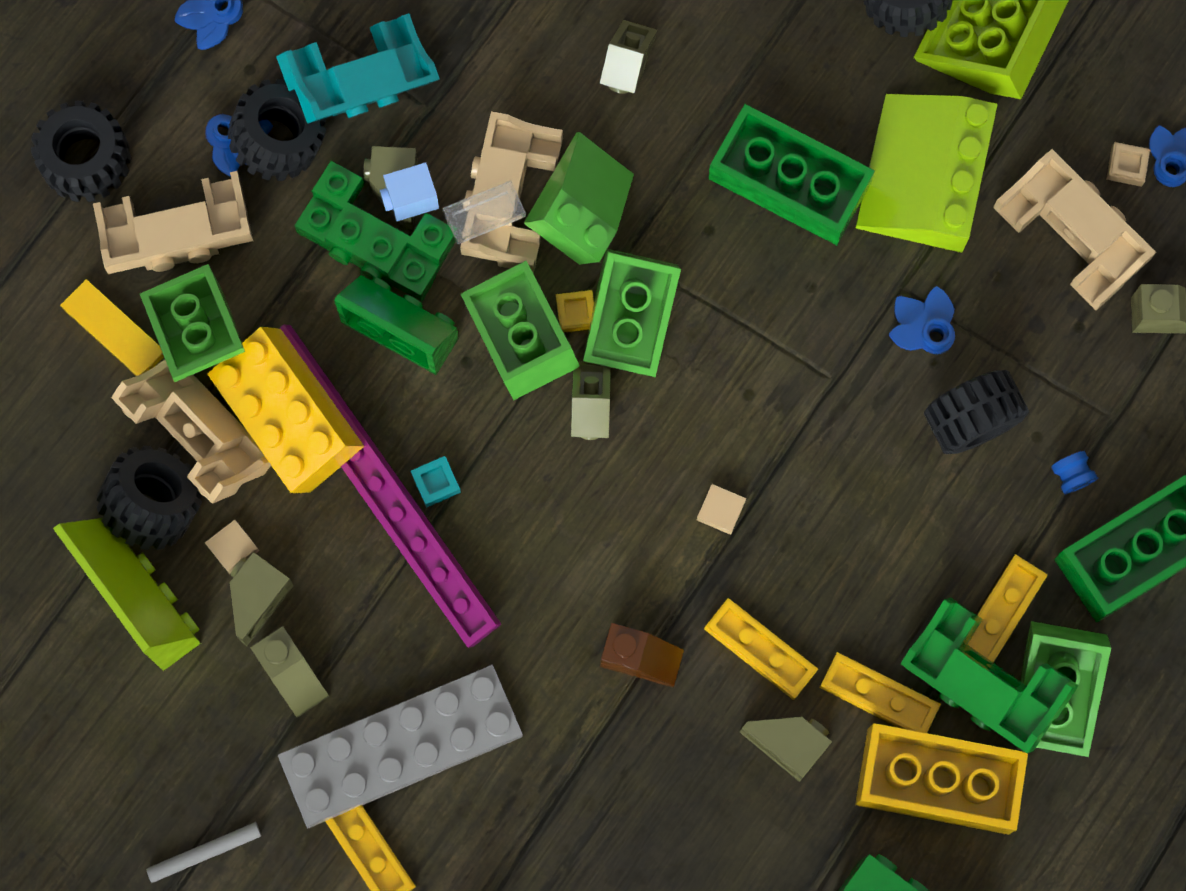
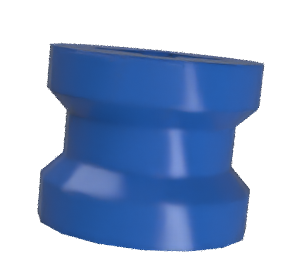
(1074, 472)

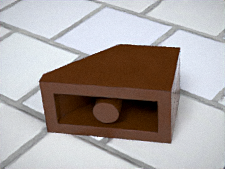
(641, 655)

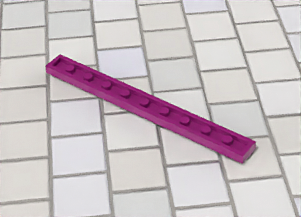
(408, 524)

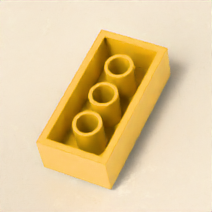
(286, 410)
(941, 779)

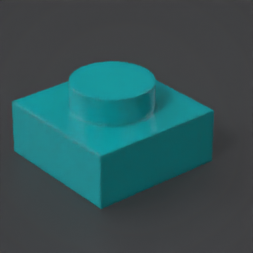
(435, 481)

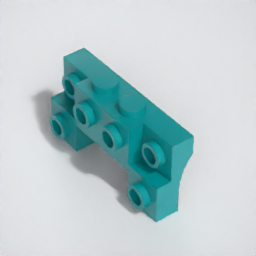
(355, 84)

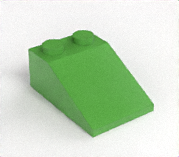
(582, 202)
(631, 312)
(192, 322)
(520, 330)
(1084, 660)

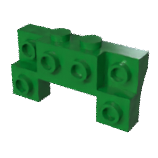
(368, 242)
(982, 687)

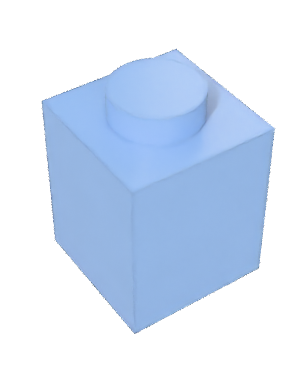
(409, 192)

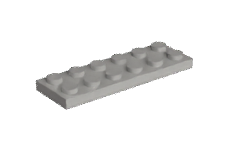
(399, 746)

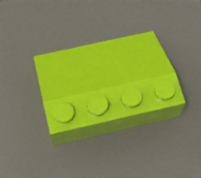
(992, 42)
(927, 168)
(131, 591)

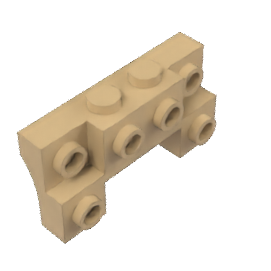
(506, 153)
(1083, 221)
(174, 234)
(200, 424)

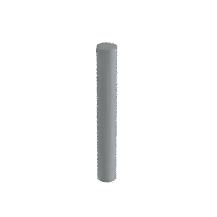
(203, 852)

